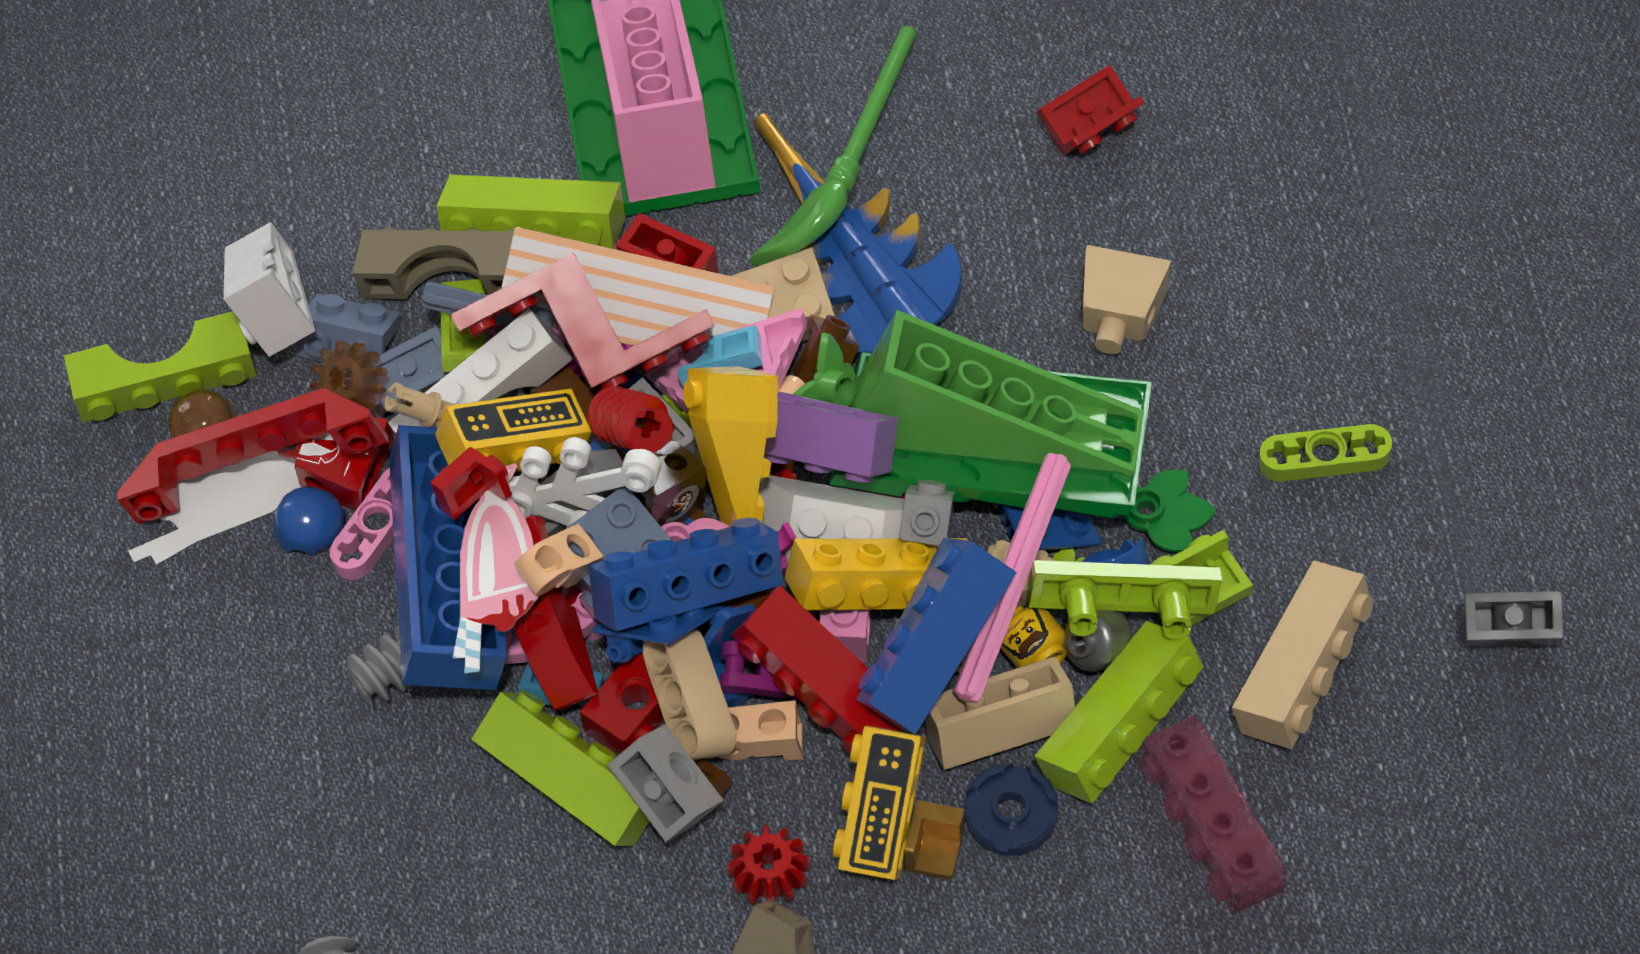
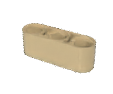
(690, 695)

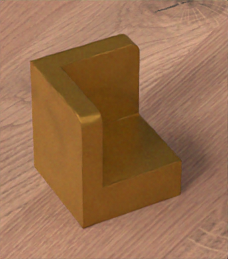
(934, 840)

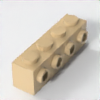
(1303, 655)

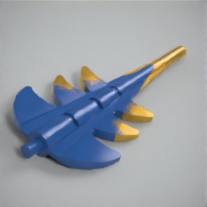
(871, 267)

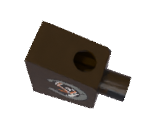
(678, 486)

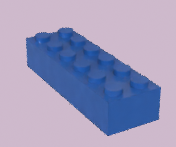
(429, 572)

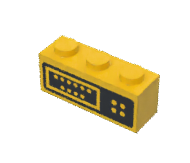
(512, 425)
(879, 802)

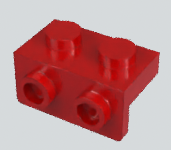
(1088, 110)

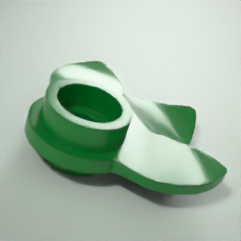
(1174, 511)

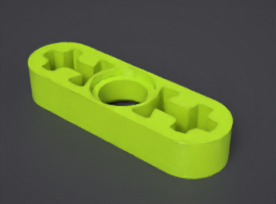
(1336, 437)

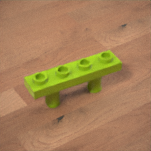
(1124, 587)

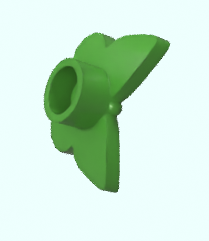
(833, 379)

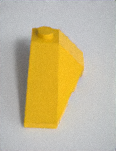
(731, 419)

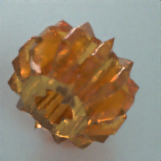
(362, 366)

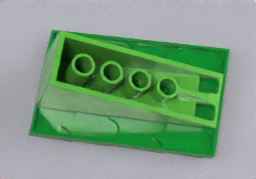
(992, 419)

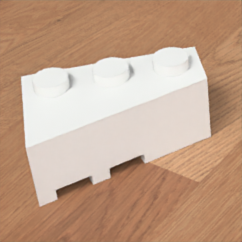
(266, 290)

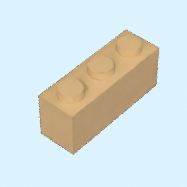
(1011, 712)

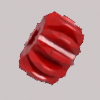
(767, 848)

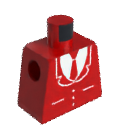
(325, 466)

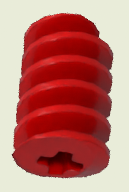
(630, 419)

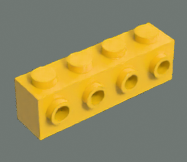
(856, 572)

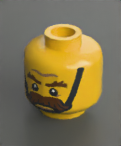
(1033, 637)

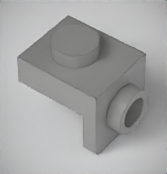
(926, 512)

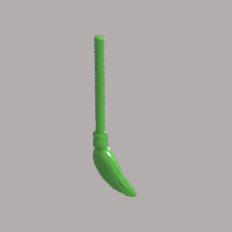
(829, 199)

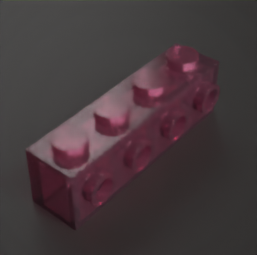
(1213, 814)

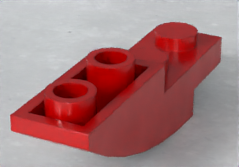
(555, 642)

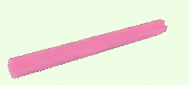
(1020, 559)

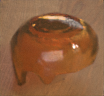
(198, 411)

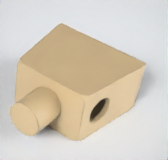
(1122, 295)

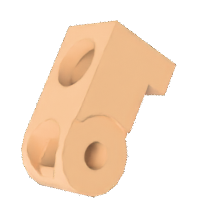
(554, 564)
(767, 731)

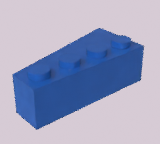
(934, 633)

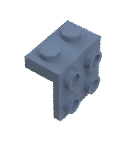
(616, 525)

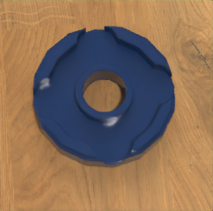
(1017, 834)

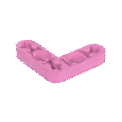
(373, 542)

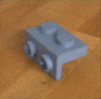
(350, 322)
(412, 364)

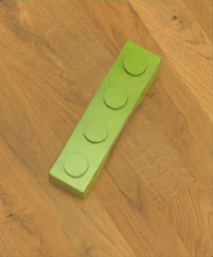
(110, 384)

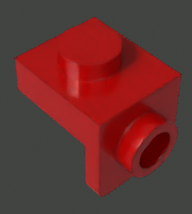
(468, 480)

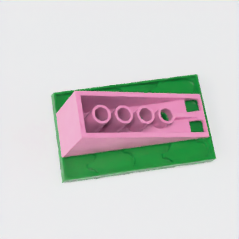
(654, 100)

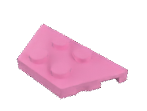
(779, 344)

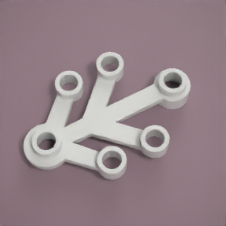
(637, 473)

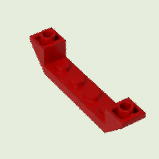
(154, 484)

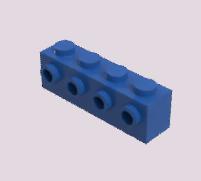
(685, 574)

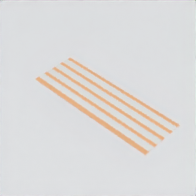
(640, 291)

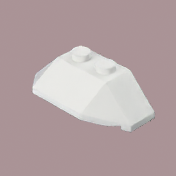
(828, 511)

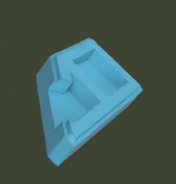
(728, 349)

